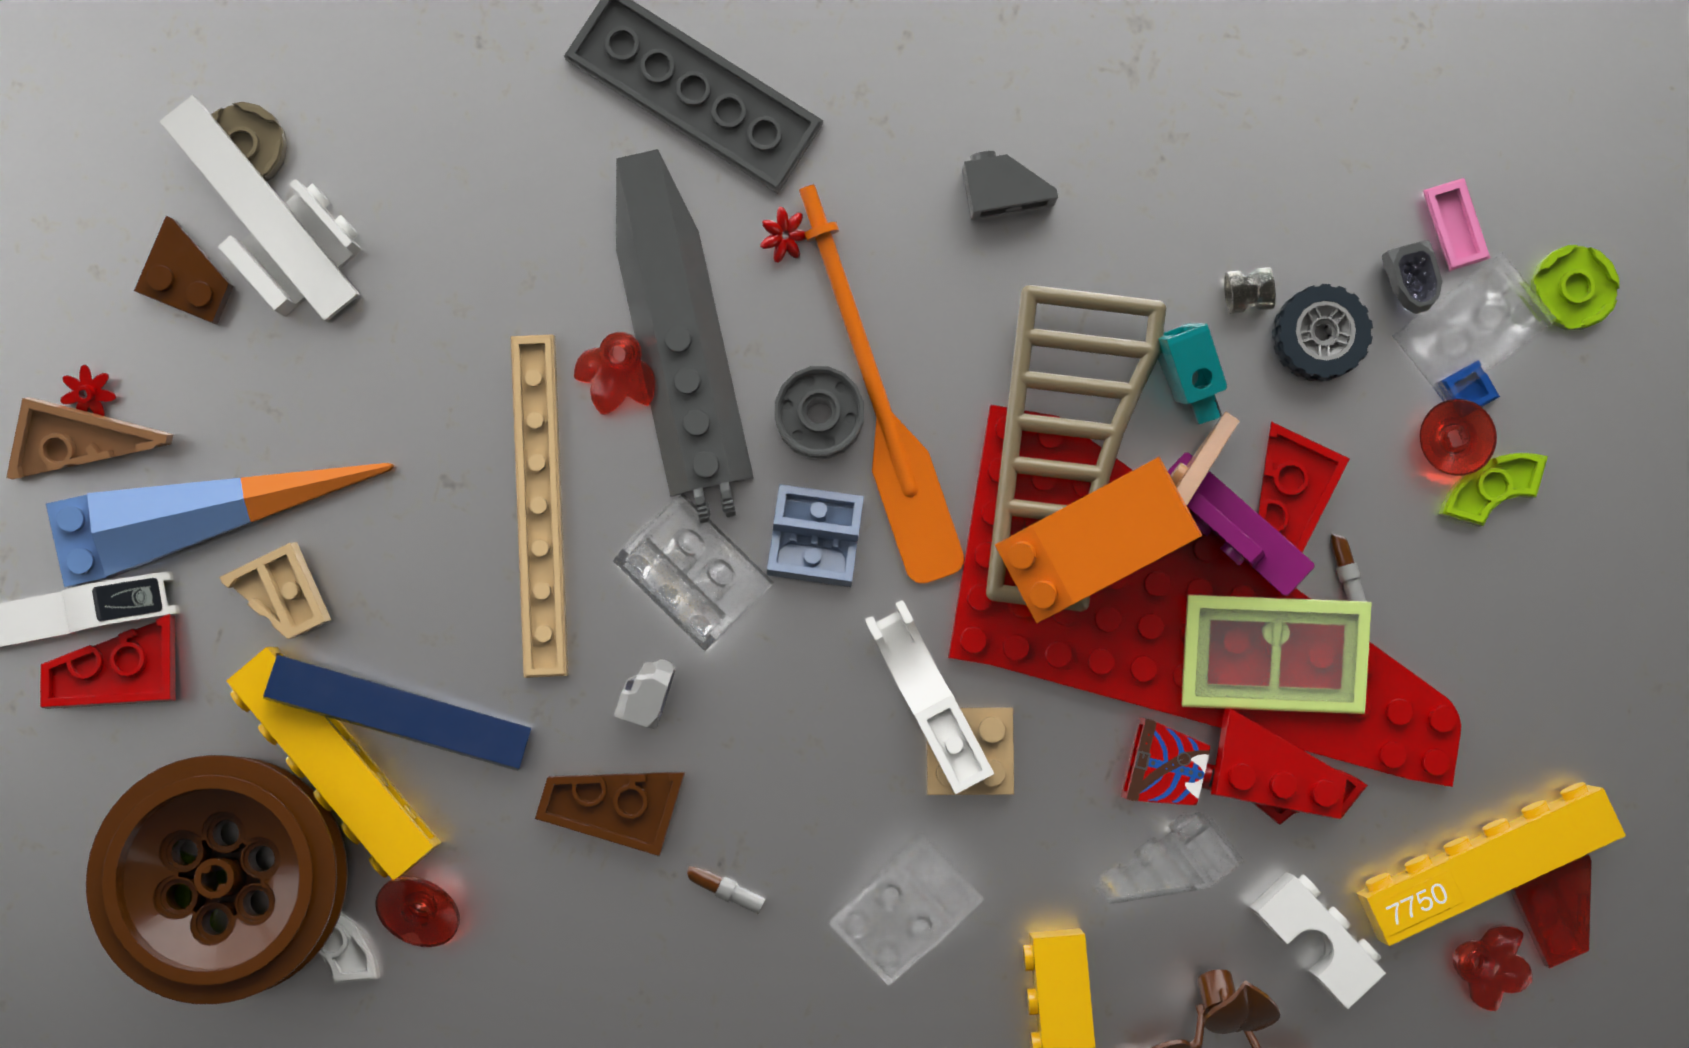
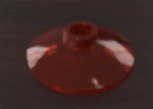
(417, 911)

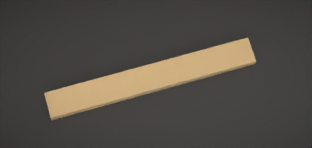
(539, 506)

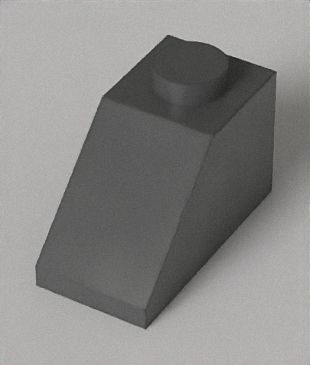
(1003, 186)

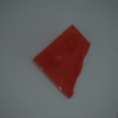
(1558, 911)

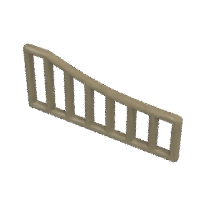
(1018, 421)

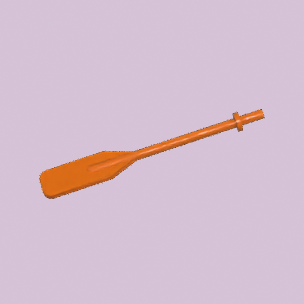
(899, 460)

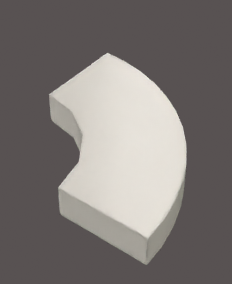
(349, 953)

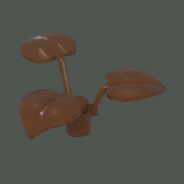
(1229, 1010)

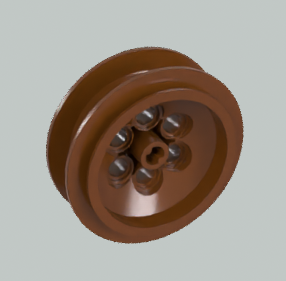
(139, 867)

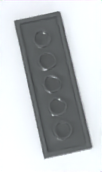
(694, 90)

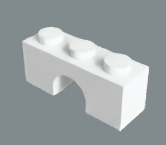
(1345, 966)

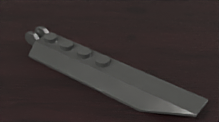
(678, 334)

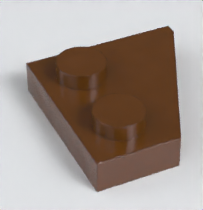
(183, 275)

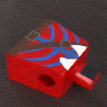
(1166, 766)

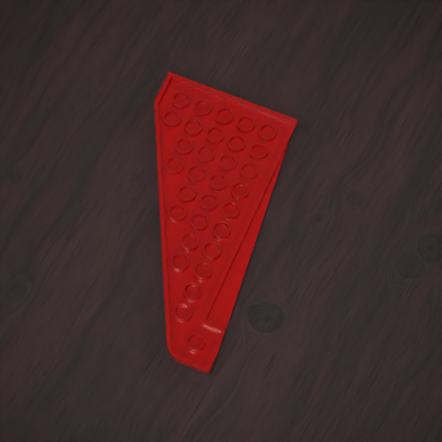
(1135, 632)

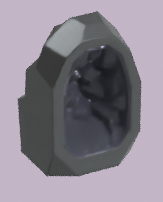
(1414, 275)

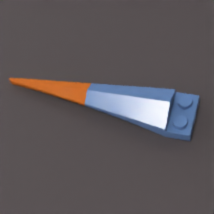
(127, 528)

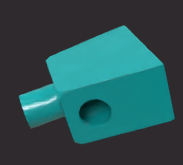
(1191, 350)

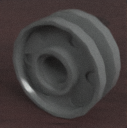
(815, 386)

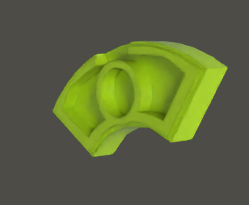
(1500, 479)

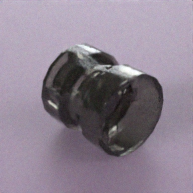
(1254, 290)

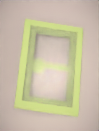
(1276, 654)

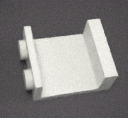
(264, 274)

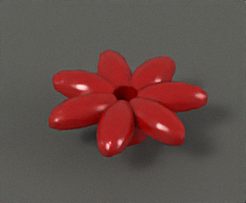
(783, 234)
(93, 389)

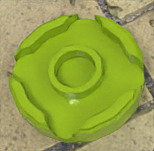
(1576, 286)

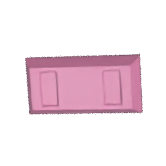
(1456, 224)

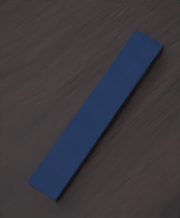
(396, 712)

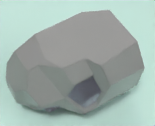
(646, 694)

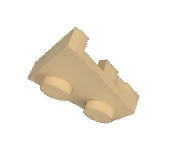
(281, 590)

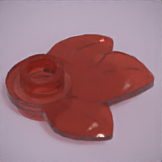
(616, 379)
(1498, 966)

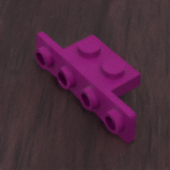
(1246, 533)

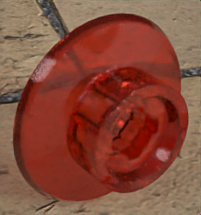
(1475, 431)

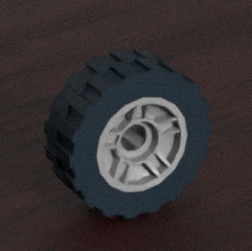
(1344, 323)

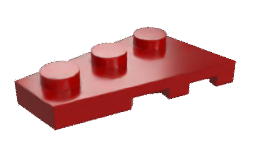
(1297, 483)
(122, 670)
(1272, 772)

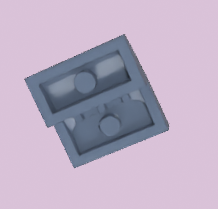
(815, 535)

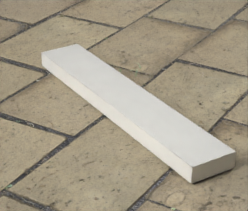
(259, 208)

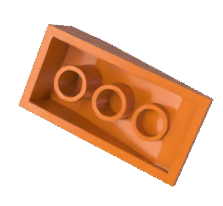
(1098, 540)

